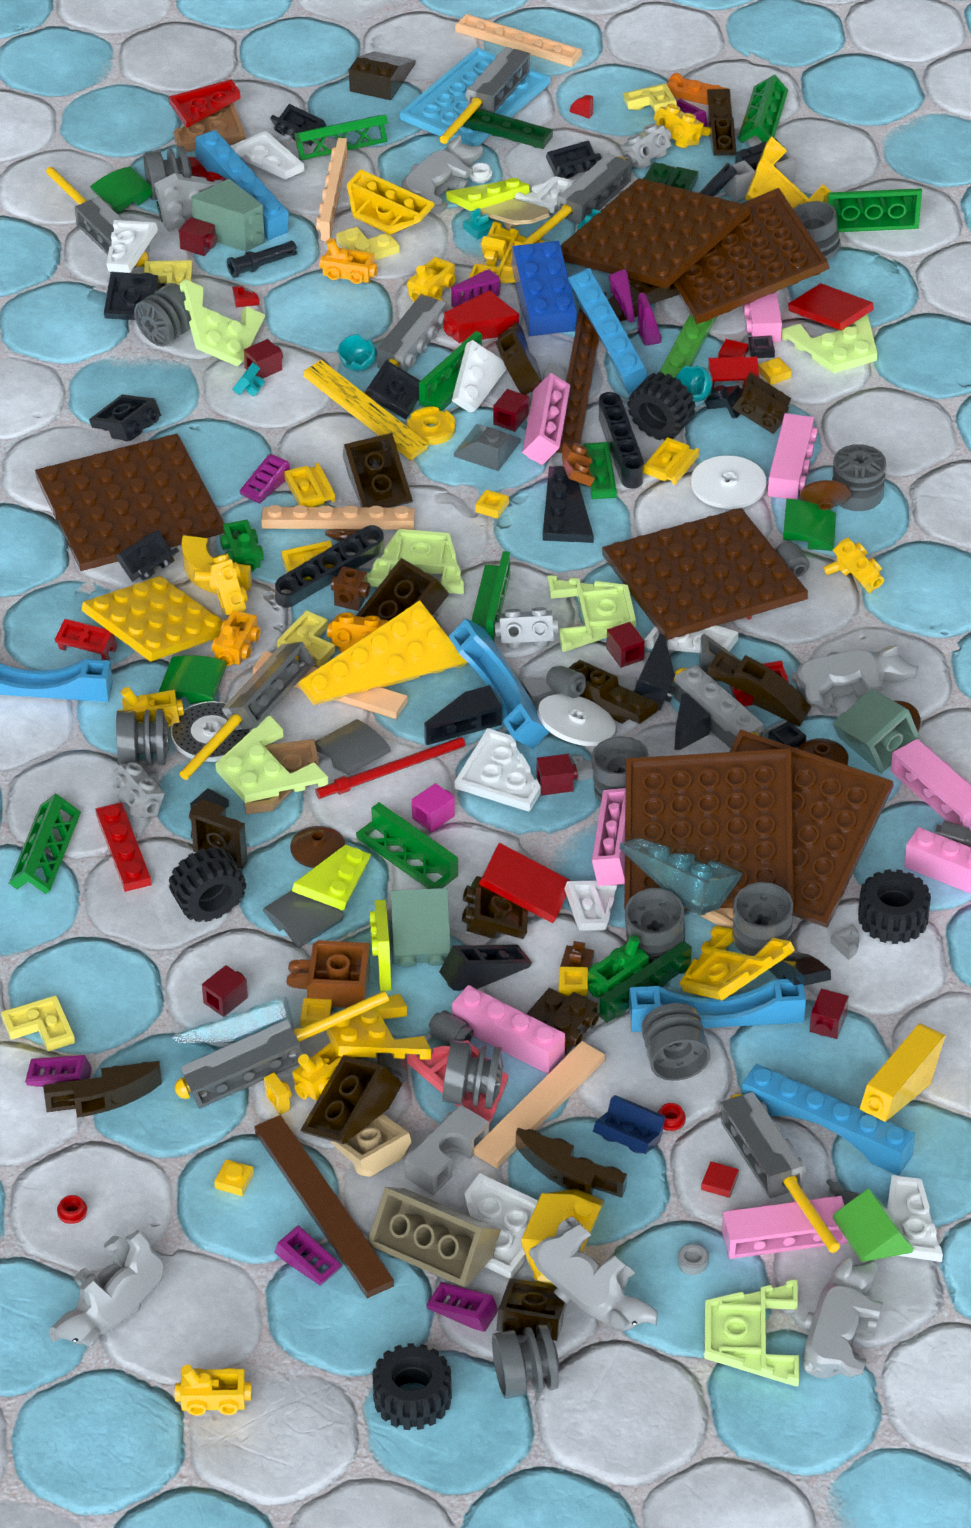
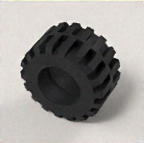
(661, 406)
(207, 884)
(894, 906)
(418, 1406)

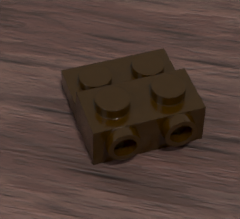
(762, 403)
(216, 830)
(492, 913)
(567, 1014)
(530, 1305)

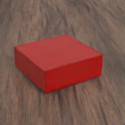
(733, 349)
(720, 1179)

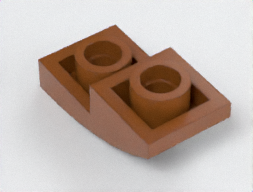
(577, 463)

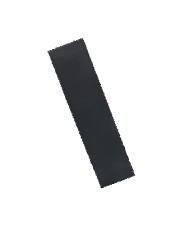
(801, 969)

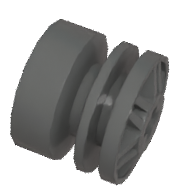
(158, 169)
(822, 225)
(163, 315)
(863, 472)
(141, 737)
(610, 762)
(761, 914)
(656, 919)
(675, 1041)
(472, 1074)
(525, 1361)

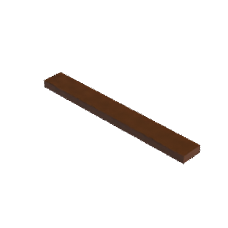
(324, 1207)

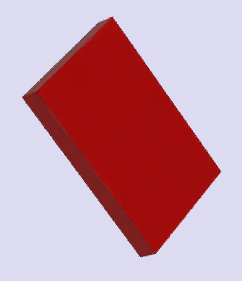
(830, 306)
(525, 882)

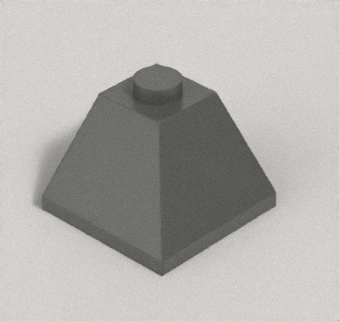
(487, 447)

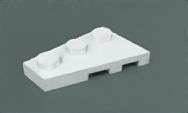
(268, 154)
(128, 244)
(476, 376)
(691, 642)
(911, 1212)

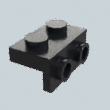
(296, 120)
(572, 159)
(145, 556)

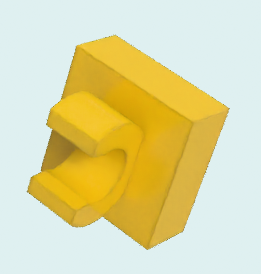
(493, 250)

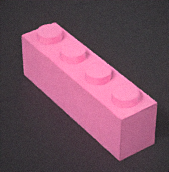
(764, 317)
(546, 419)
(792, 456)
(933, 782)
(607, 857)
(939, 859)
(510, 1029)
(777, 1228)

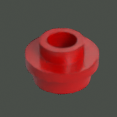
(674, 1116)
(72, 1203)

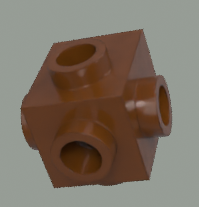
(350, 588)

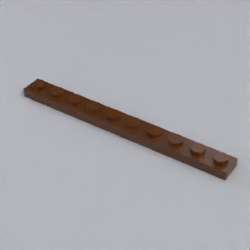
(580, 379)

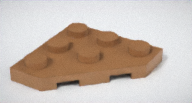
(223, 121)
(292, 757)

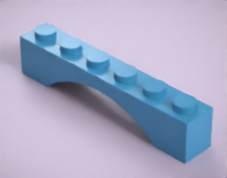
(220, 158)
(609, 329)
(82, 681)
(517, 707)
(770, 1004)
(879, 1141)

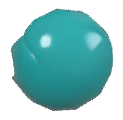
(357, 353)
(697, 381)

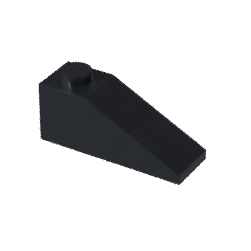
(657, 675)
(467, 714)
(482, 964)

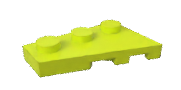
(487, 194)
(334, 878)
(380, 943)

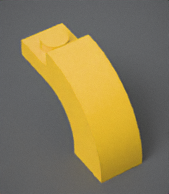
(196, 557)

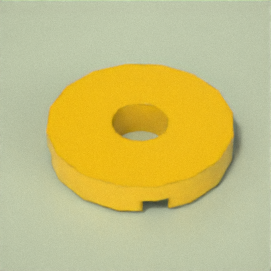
(433, 435)

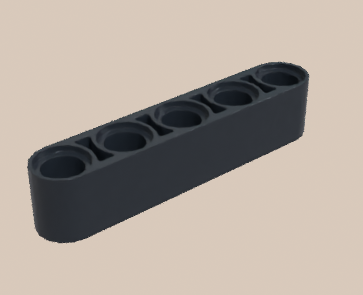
(621, 440)
(323, 576)

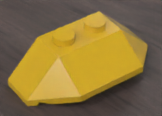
(385, 203)
(549, 1214)

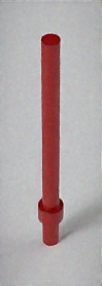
(344, 784)

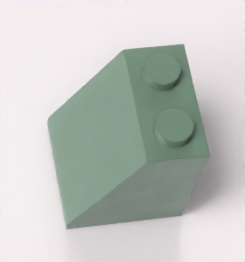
(233, 212)
(876, 728)
(420, 926)

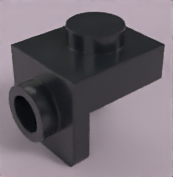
(723, 397)

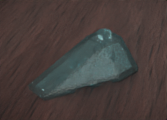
(697, 884)
(238, 1026)

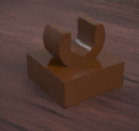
(577, 956)

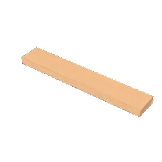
(518, 39)
(375, 700)
(540, 1103)

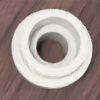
(481, 173)

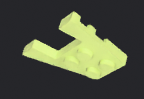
(217, 333)
(837, 349)
(424, 549)
(601, 607)
(257, 773)
(738, 1332)

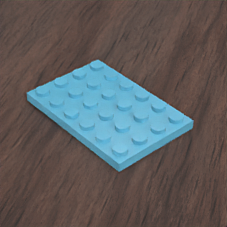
(446, 98)

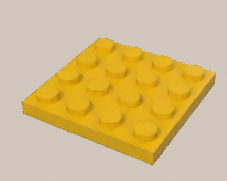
(154, 618)

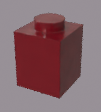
(197, 236)
(265, 356)
(511, 410)
(625, 644)
(555, 774)
(225, 990)
(829, 1013)

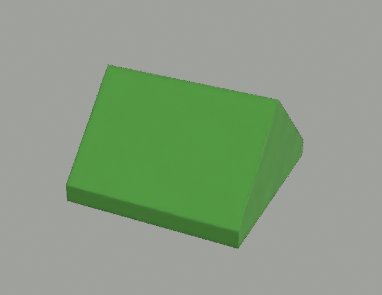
(871, 1228)

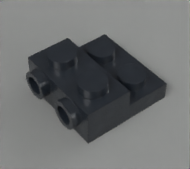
(126, 291)
(126, 416)

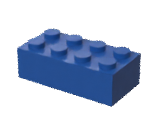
(544, 288)

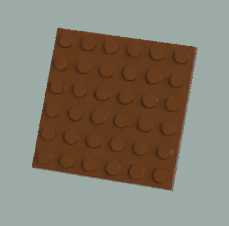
(653, 232)
(752, 261)
(126, 495)
(704, 573)
(715, 808)
(831, 824)

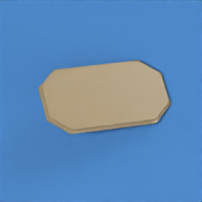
(516, 213)

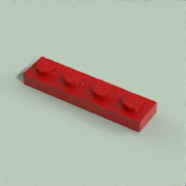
(123, 847)

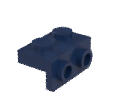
(630, 1125)

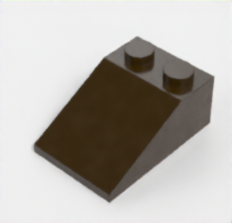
(379, 74)
(376, 472)
(401, 590)
(351, 1100)

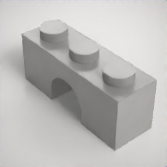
(739, 184)
(429, 1164)

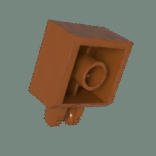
(335, 972)

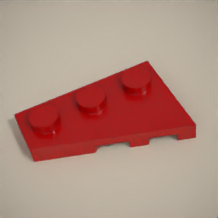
(204, 101)

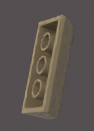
(432, 1236)

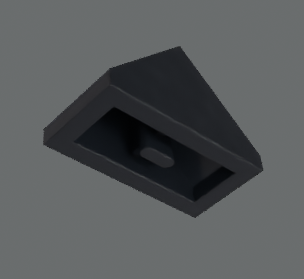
(691, 724)

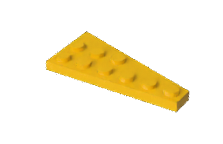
(390, 655)

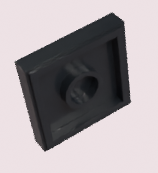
(394, 389)

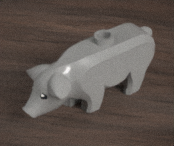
(442, 172)
(849, 674)
(591, 1286)
(113, 1293)
(839, 1316)

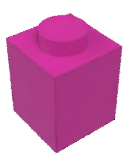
(433, 807)

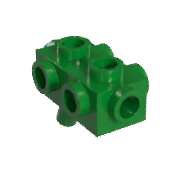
(242, 544)
(616, 967)

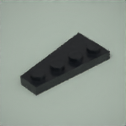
(565, 510)

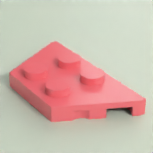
(434, 1072)

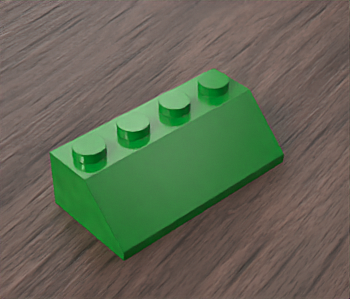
(876, 209)

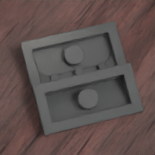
(352, 746)
(302, 917)

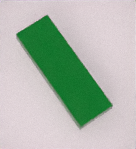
(602, 470)

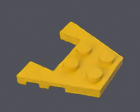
(769, 178)
(504, 270)
(723, 972)
(369, 1035)

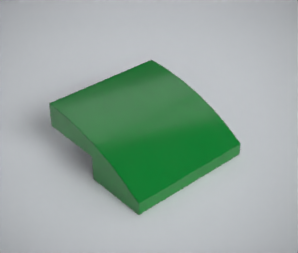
(122, 188)
(809, 523)
(194, 677)

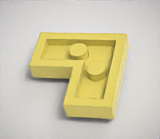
(656, 96)
(381, 245)
(170, 270)
(307, 630)
(40, 1016)

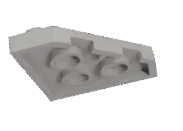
(175, 197)

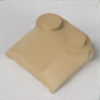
(376, 1146)

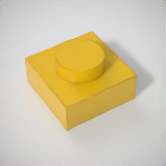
(774, 371)
(492, 504)
(573, 980)
(314, 1010)
(277, 1093)
(234, 1177)

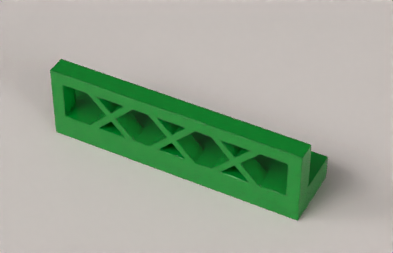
(764, 110)
(344, 128)
(443, 383)
(492, 594)
(46, 819)
(415, 845)

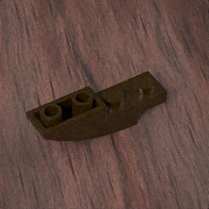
(721, 122)
(653, 294)
(518, 359)
(766, 686)
(616, 700)
(98, 1095)
(557, 1162)

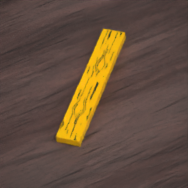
(365, 409)

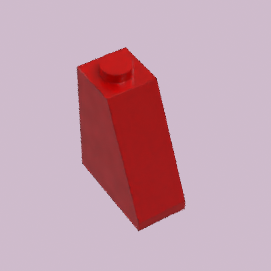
(481, 314)

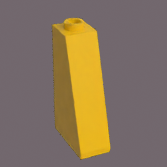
(904, 1073)

